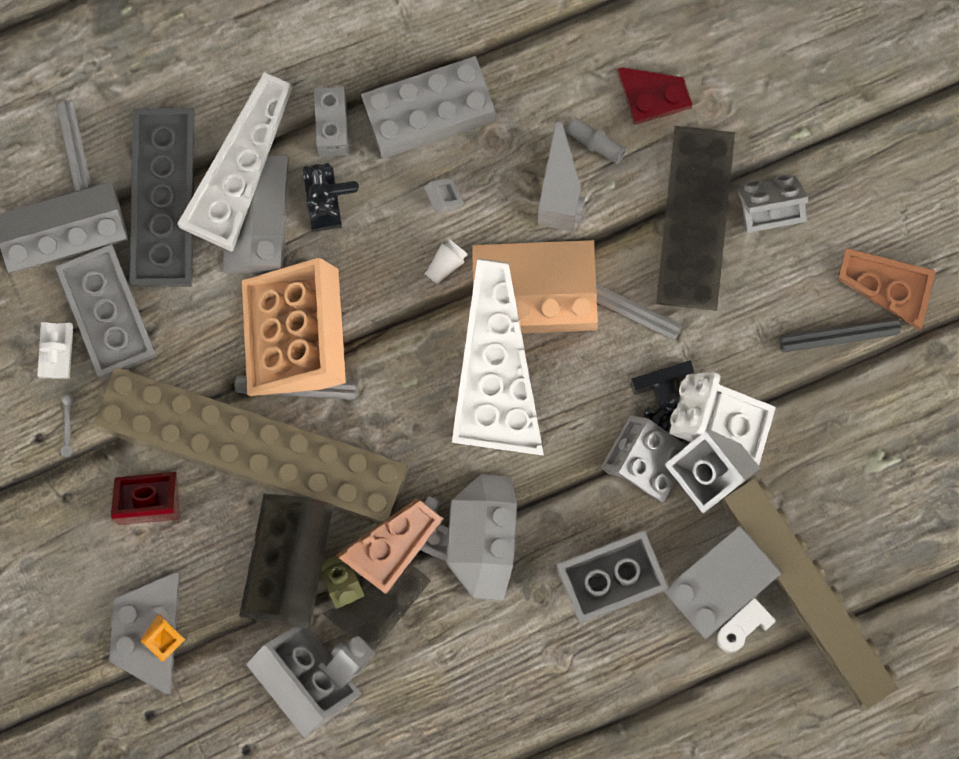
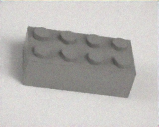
(428, 107)

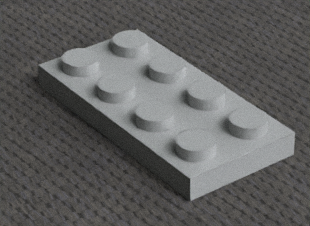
(105, 311)

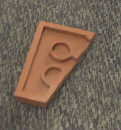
(890, 284)
(391, 545)

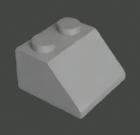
(711, 468)

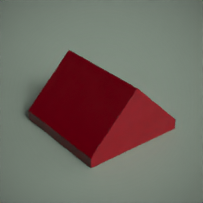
(145, 498)

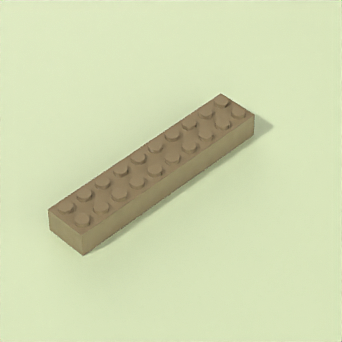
(250, 446)

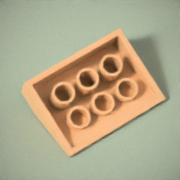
(550, 283)
(293, 329)

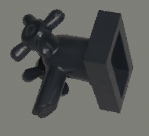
(323, 196)
(665, 388)

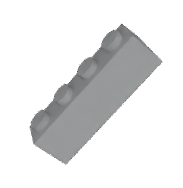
(61, 228)

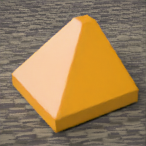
(161, 638)

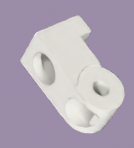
(733, 634)

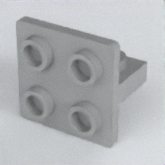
(773, 203)

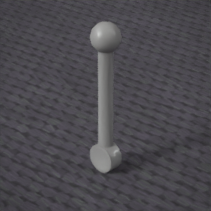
(67, 450)

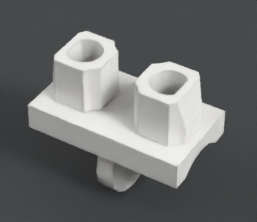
(55, 350)

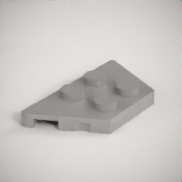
(130, 621)

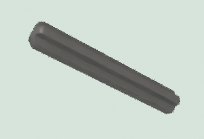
(840, 334)

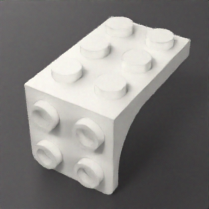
(714, 407)

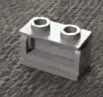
(331, 121)

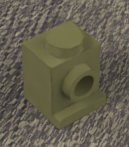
(340, 582)

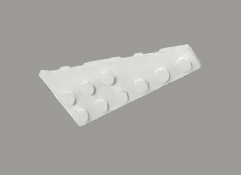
(495, 383)

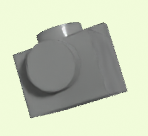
(347, 660)

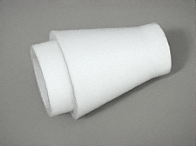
(446, 261)

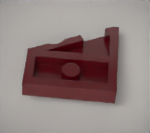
(653, 94)

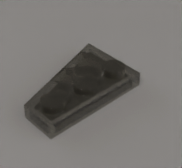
(379, 612)

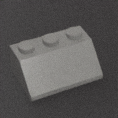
(611, 577)
(293, 678)

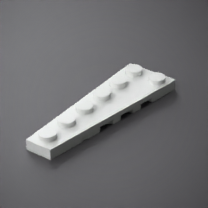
(231, 180)

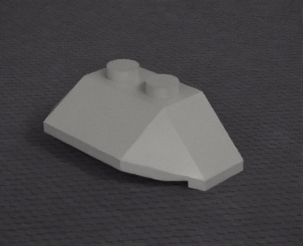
(483, 536)

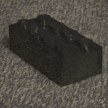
(286, 560)

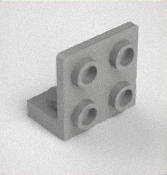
(641, 456)

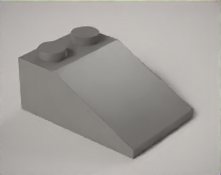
(560, 196)
(722, 582)

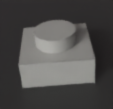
(443, 195)

